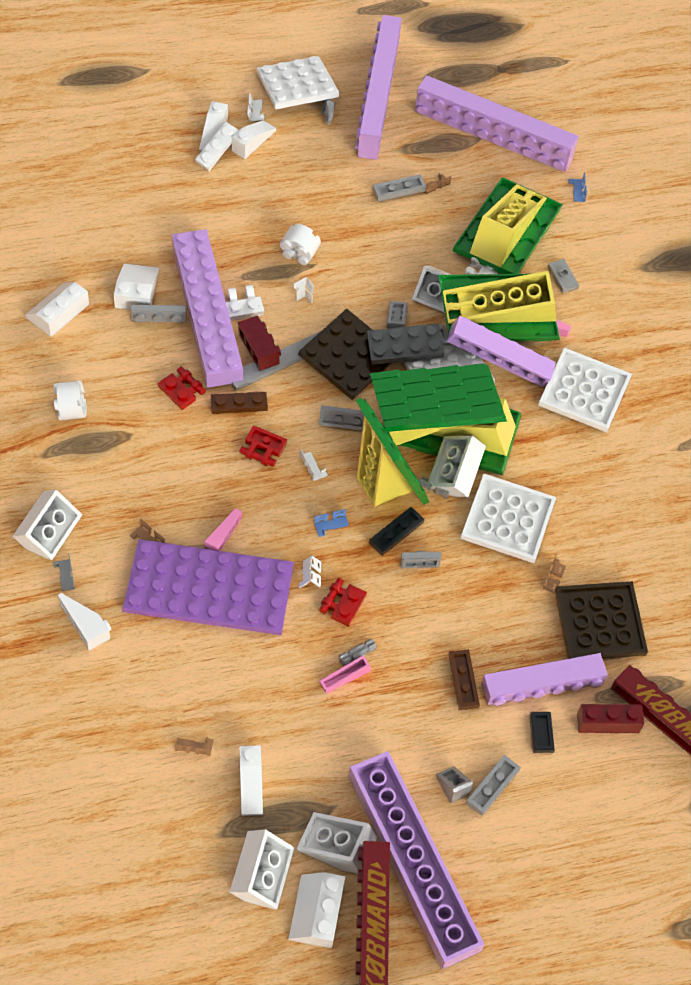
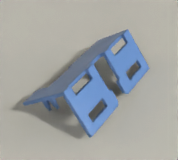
(579, 195)
(332, 524)

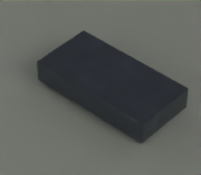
(541, 732)

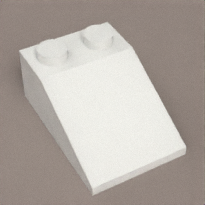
(135, 286)
(335, 841)

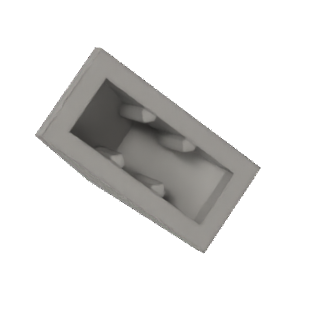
(454, 784)

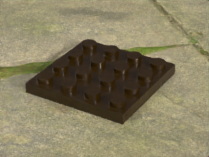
(343, 354)
(601, 620)

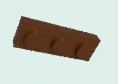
(239, 402)
(464, 679)

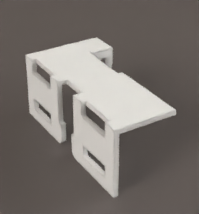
(257, 107)
(300, 293)
(313, 469)
(307, 563)

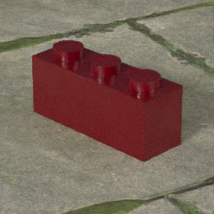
(259, 343)
(610, 718)

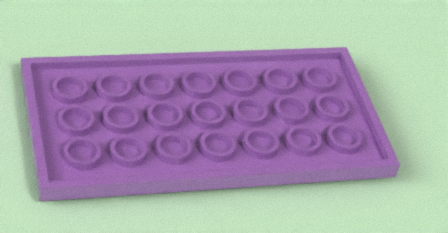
(209, 587)

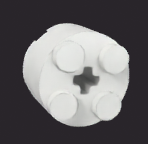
(300, 243)
(70, 400)

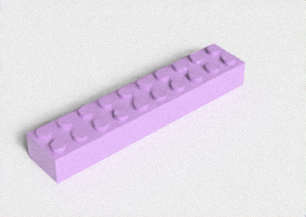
(378, 87)
(496, 123)
(207, 308)
(416, 860)

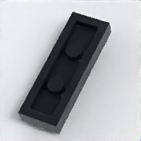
(396, 531)

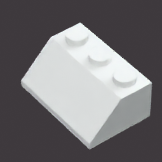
(428, 288)
(59, 307)
(457, 465)
(47, 524)
(262, 869)
(317, 909)

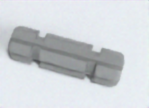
(357, 651)

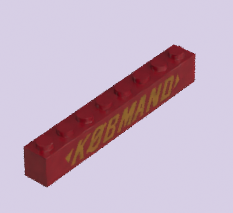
(657, 706)
(374, 913)

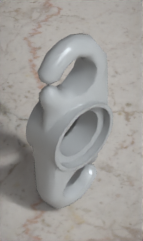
(328, 110)

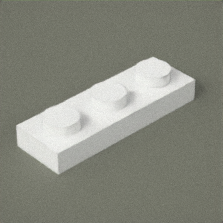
(216, 146)

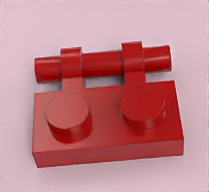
(177, 391)
(265, 441)
(348, 605)

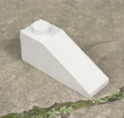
(215, 119)
(251, 137)
(86, 622)
(251, 780)

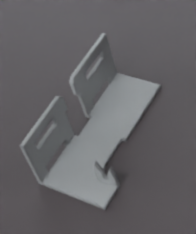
(424, 481)
(65, 568)

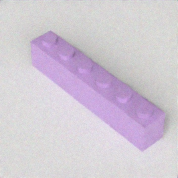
(501, 351)
(544, 679)

